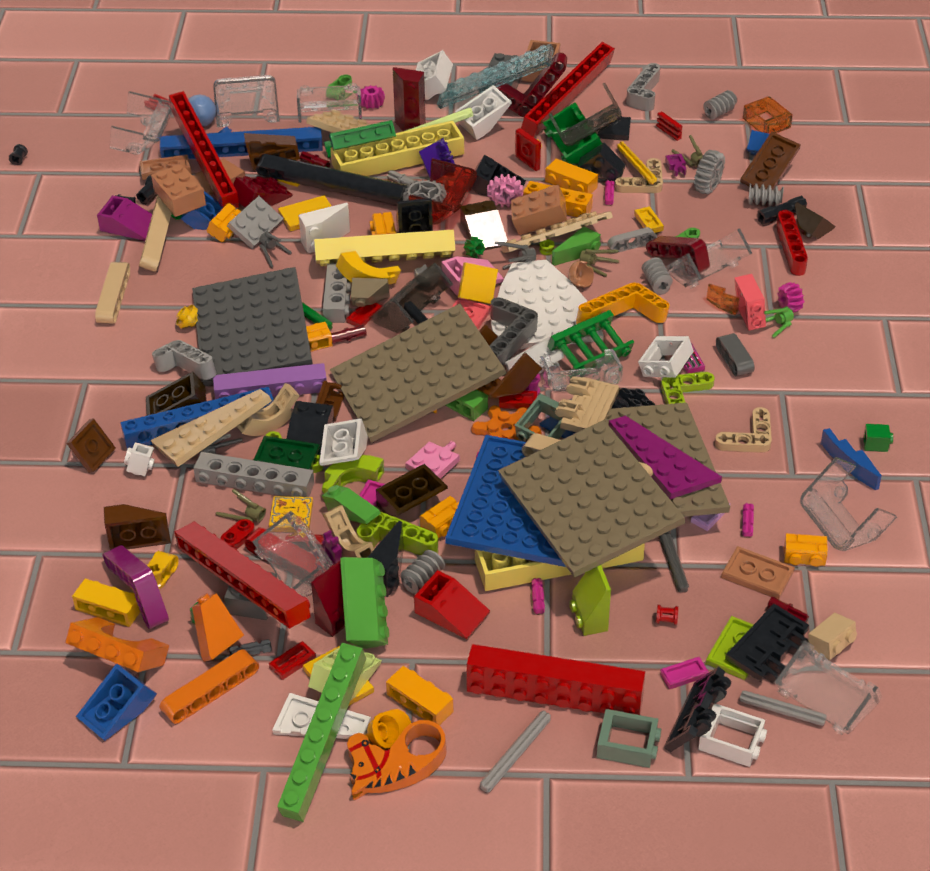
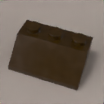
(409, 490)

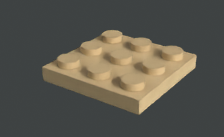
(335, 122)

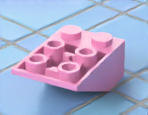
(453, 270)

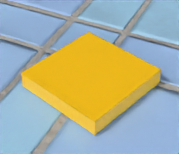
(477, 283)

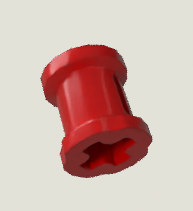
(672, 614)

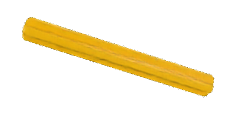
(637, 163)

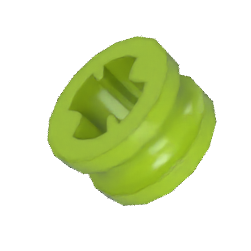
(546, 247)

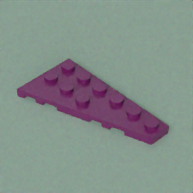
(672, 469)

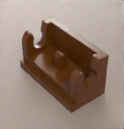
(330, 397)

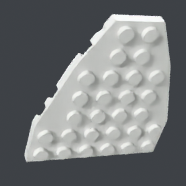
(548, 293)

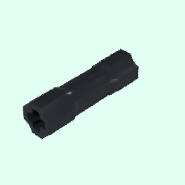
(771, 213)

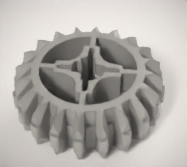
(709, 171)
(426, 190)

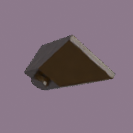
(812, 223)

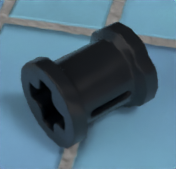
(18, 153)

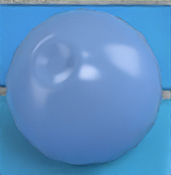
(204, 108)

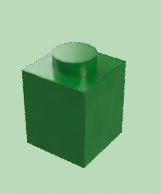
(877, 437)

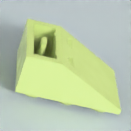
(322, 669)

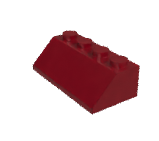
(409, 98)

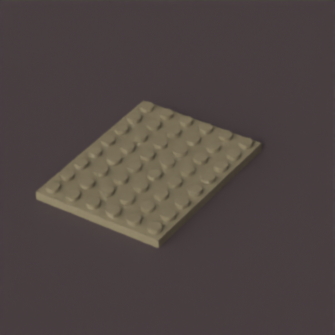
(417, 372)
(677, 426)
(590, 498)

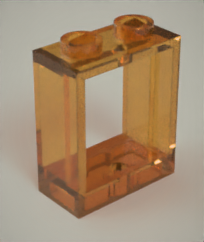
(780, 119)

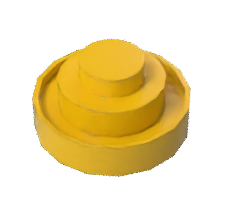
(187, 316)

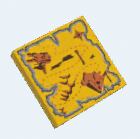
(300, 506)

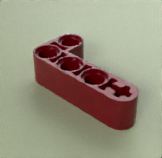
(678, 247)

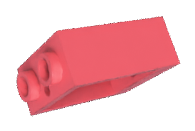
(751, 302)

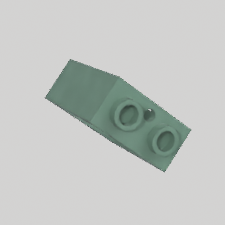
(541, 404)
(625, 753)

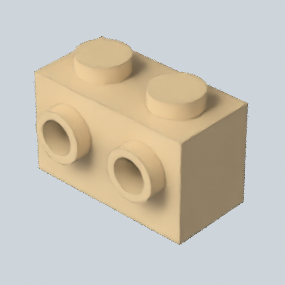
(833, 635)

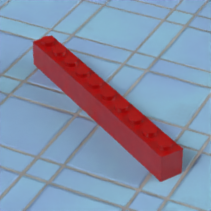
(568, 88)
(203, 150)
(243, 575)

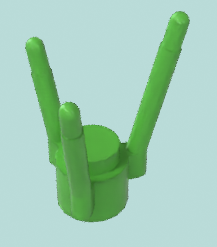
(782, 316)

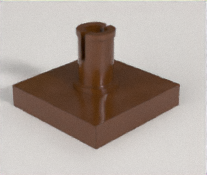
(91, 445)

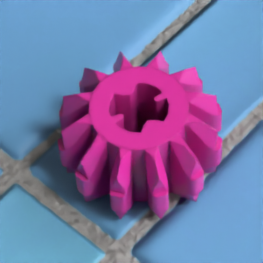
(372, 97)
(790, 296)

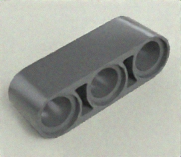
(735, 354)

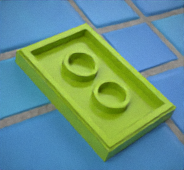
(731, 634)

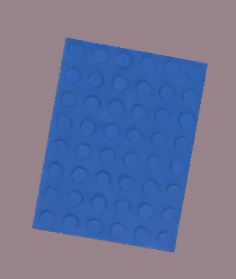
(490, 514)

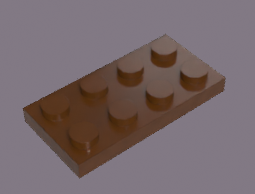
(770, 161)

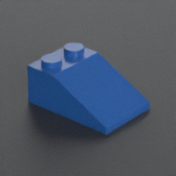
(115, 702)

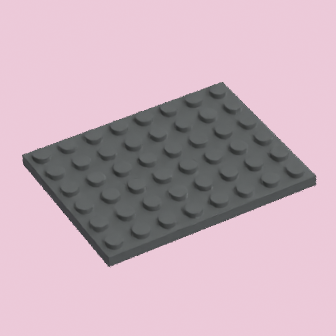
(253, 323)

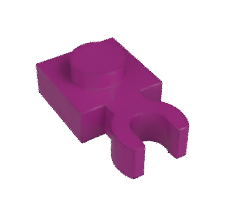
(677, 163)
(331, 547)

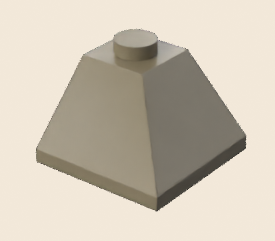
(369, 291)

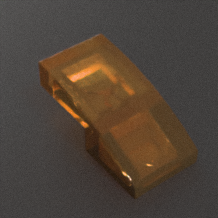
(723, 301)

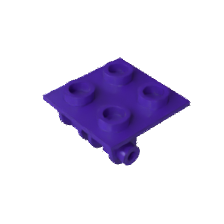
(437, 150)

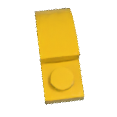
(353, 266)

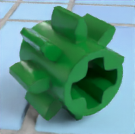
(474, 247)

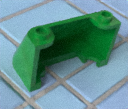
(565, 119)

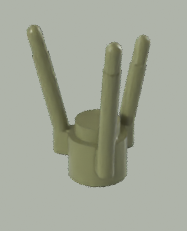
(695, 157)
(590, 257)
(253, 511)

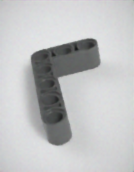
(521, 326)

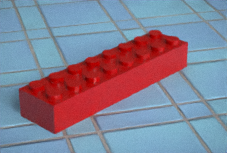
(554, 680)

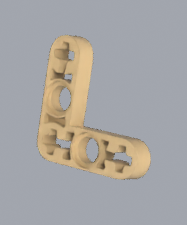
(629, 184)
(756, 435)

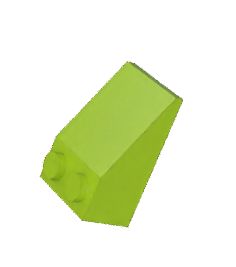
(592, 602)

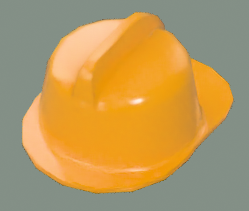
(387, 727)

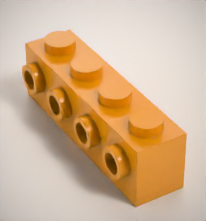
(576, 201)

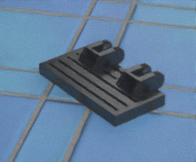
(768, 643)
(695, 716)

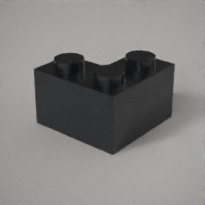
(603, 161)

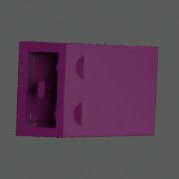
(124, 218)

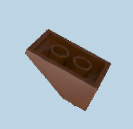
(135, 527)

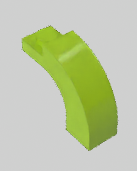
(362, 470)

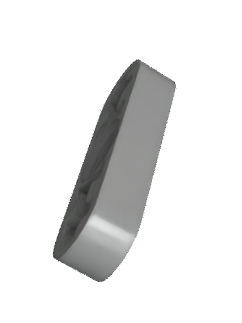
(620, 241)

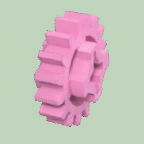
(504, 189)

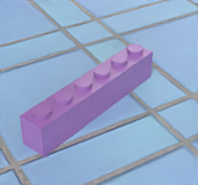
(303, 379)

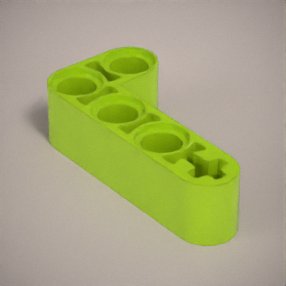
(414, 537)

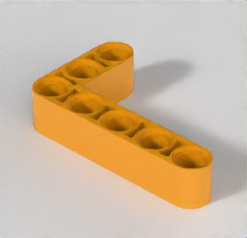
(624, 298)

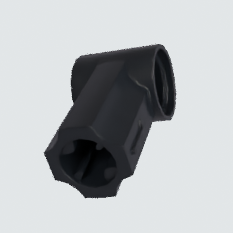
(146, 192)

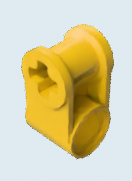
(163, 566)

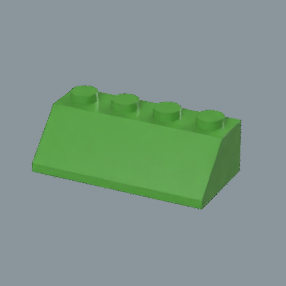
(364, 602)

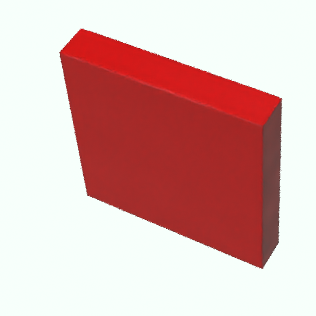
(527, 149)

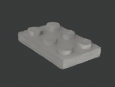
(254, 221)

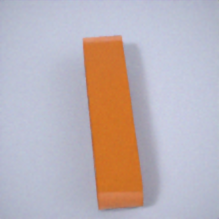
(209, 686)

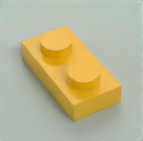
(649, 219)

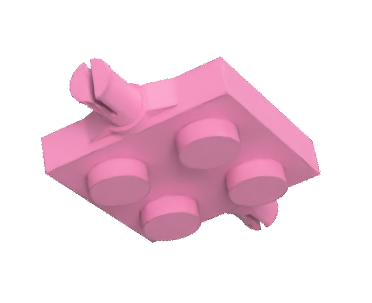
(435, 457)

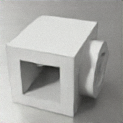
(139, 459)

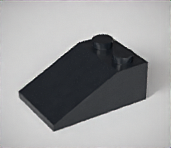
(414, 216)
(308, 422)
(390, 554)

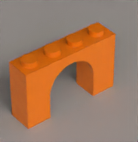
(96, 637)

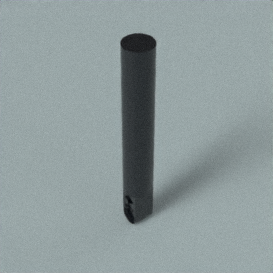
(331, 179)

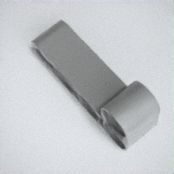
(639, 92)
(186, 357)

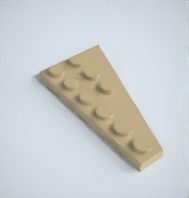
(559, 229)
(196, 435)

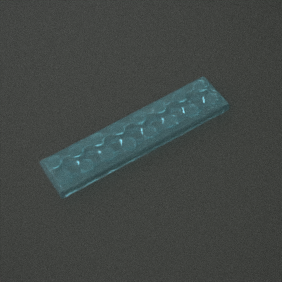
(497, 75)

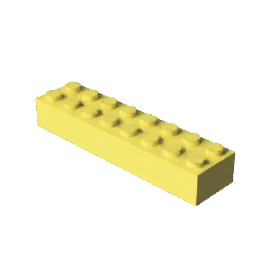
(396, 151)
(387, 246)
(505, 571)

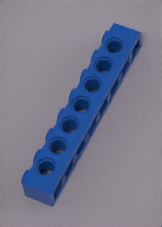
(151, 426)

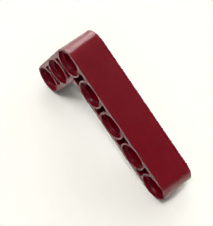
(539, 91)

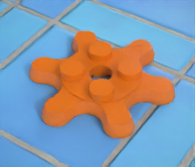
(503, 420)

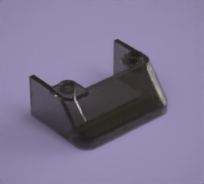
(594, 124)
(420, 290)

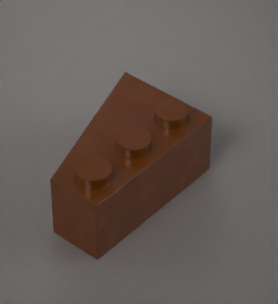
(274, 145)

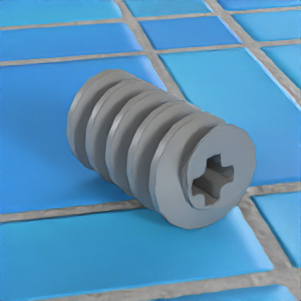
(720, 104)
(765, 195)
(657, 275)
(421, 570)

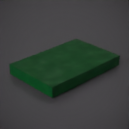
(287, 452)

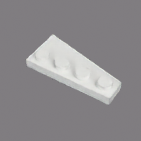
(298, 712)

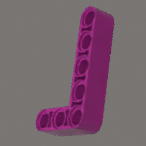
(141, 581)

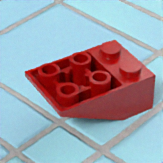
(450, 605)

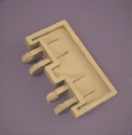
(589, 404)

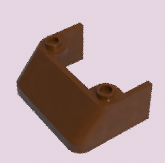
(518, 376)

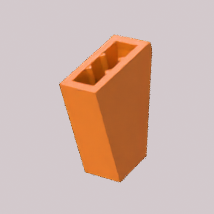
(214, 626)

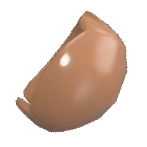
(581, 274)

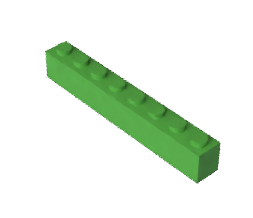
(322, 732)

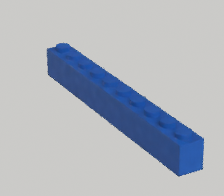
(233, 143)

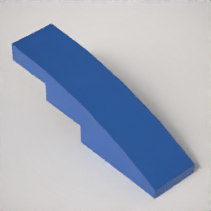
(864, 470)

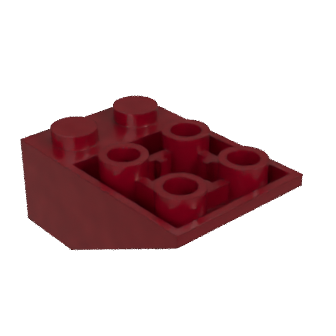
(268, 189)
(328, 600)

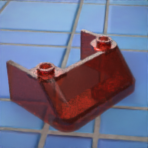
(457, 183)

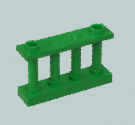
(359, 136)
(589, 328)

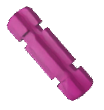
(609, 192)
(748, 520)
(538, 596)

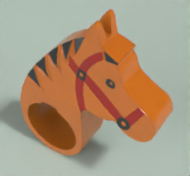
(396, 768)

